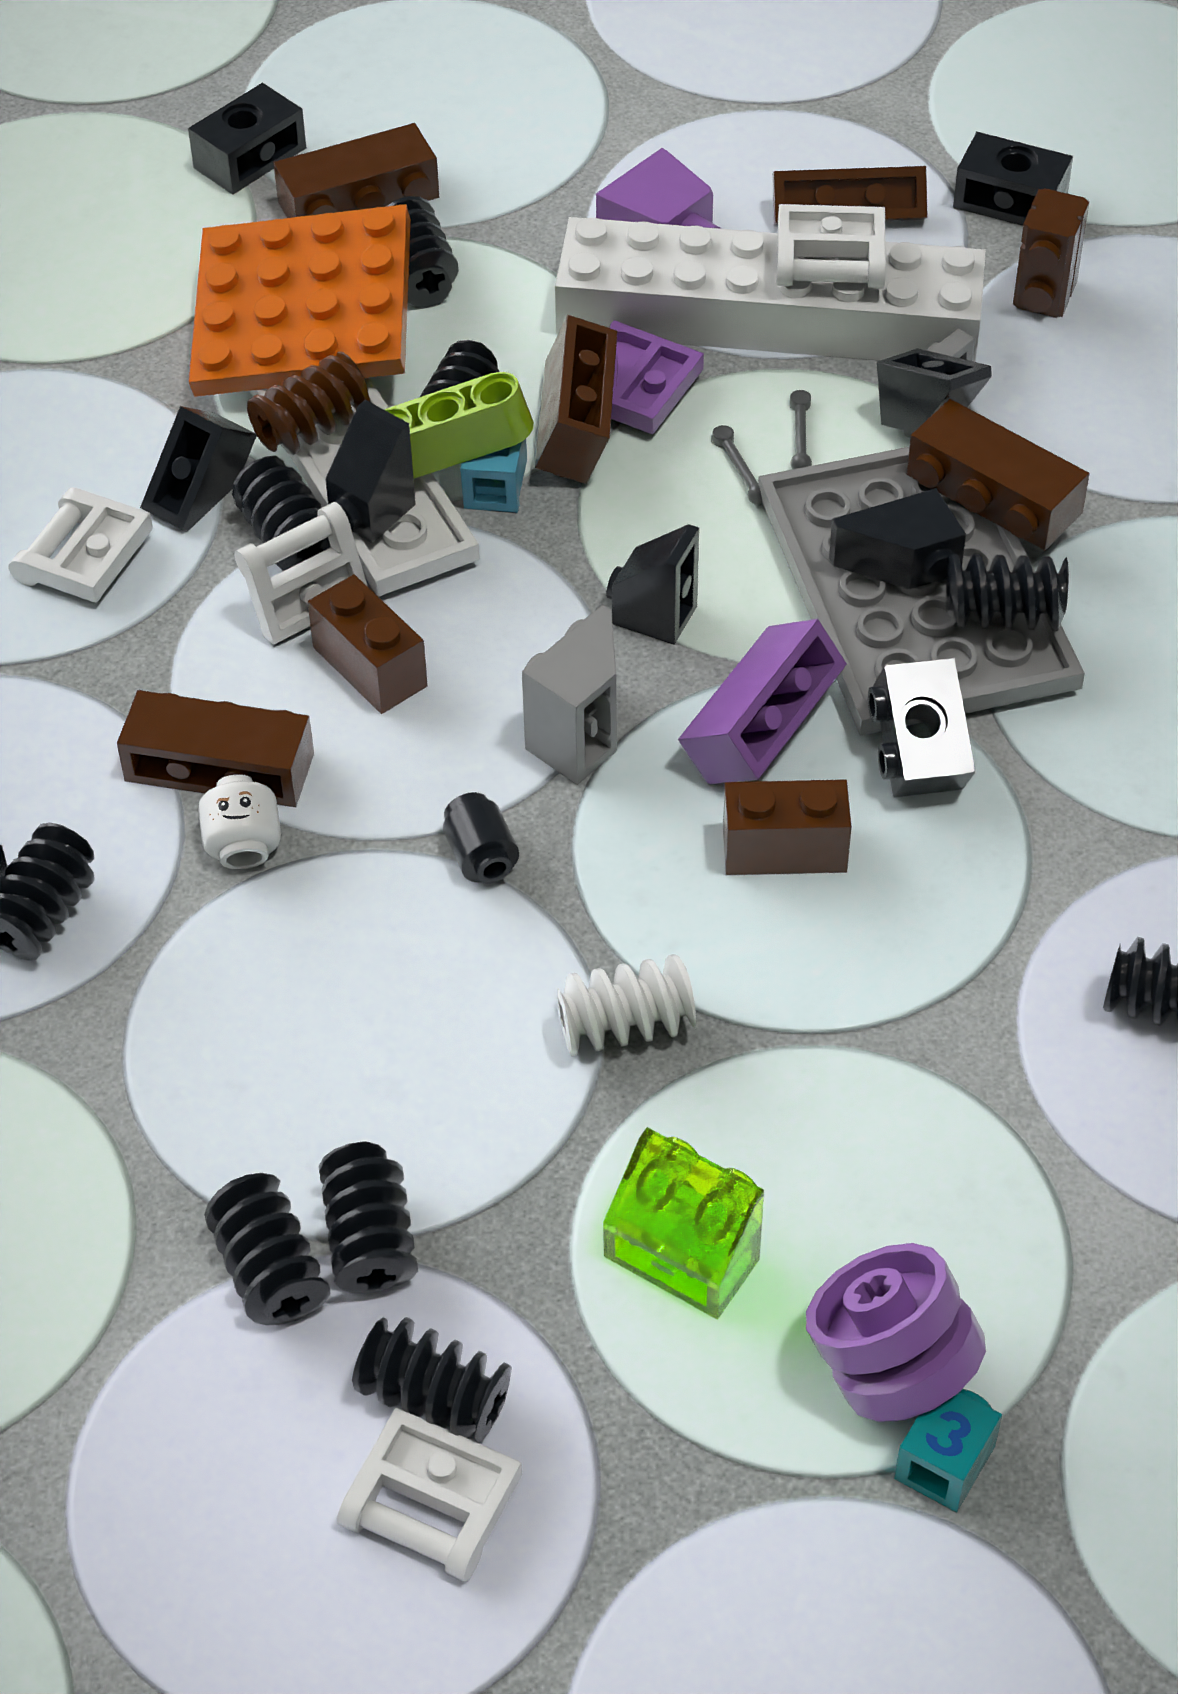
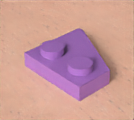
(650, 377)

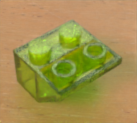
(685, 1223)

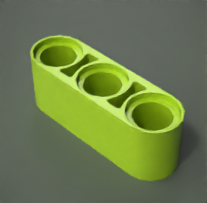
(465, 421)

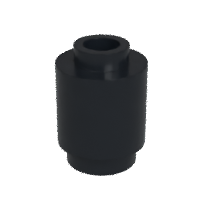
(479, 838)

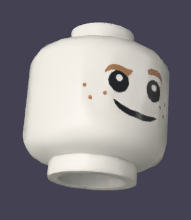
(239, 822)

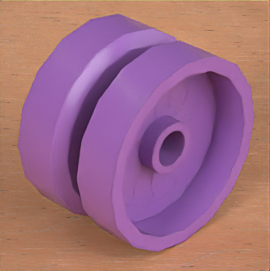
(896, 1332)

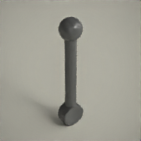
(800, 402)
(724, 437)

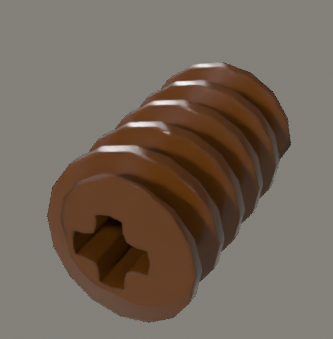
(308, 402)

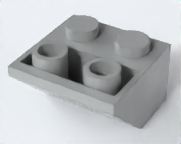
(573, 698)

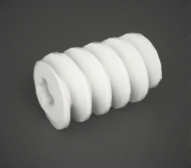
(626, 1003)

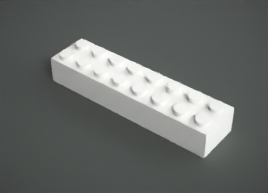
(723, 291)

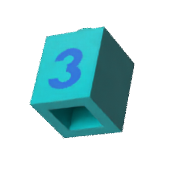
(949, 1448)

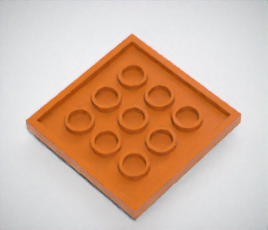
(297, 292)

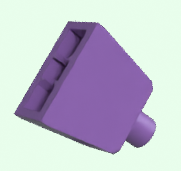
(658, 193)

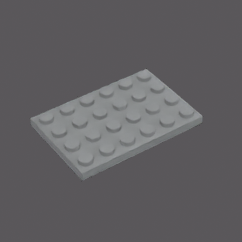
(894, 625)

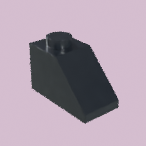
(921, 381)
(196, 466)
(373, 472)
(899, 540)
(657, 585)

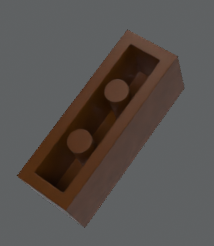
(358, 174)
(576, 399)
(997, 474)
(199, 741)

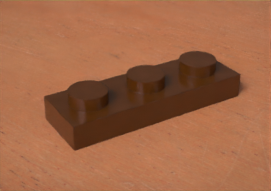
(895, 188)

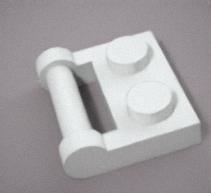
(831, 232)
(94, 552)
(283, 599)
(440, 1473)

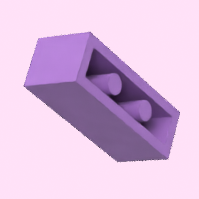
(762, 702)

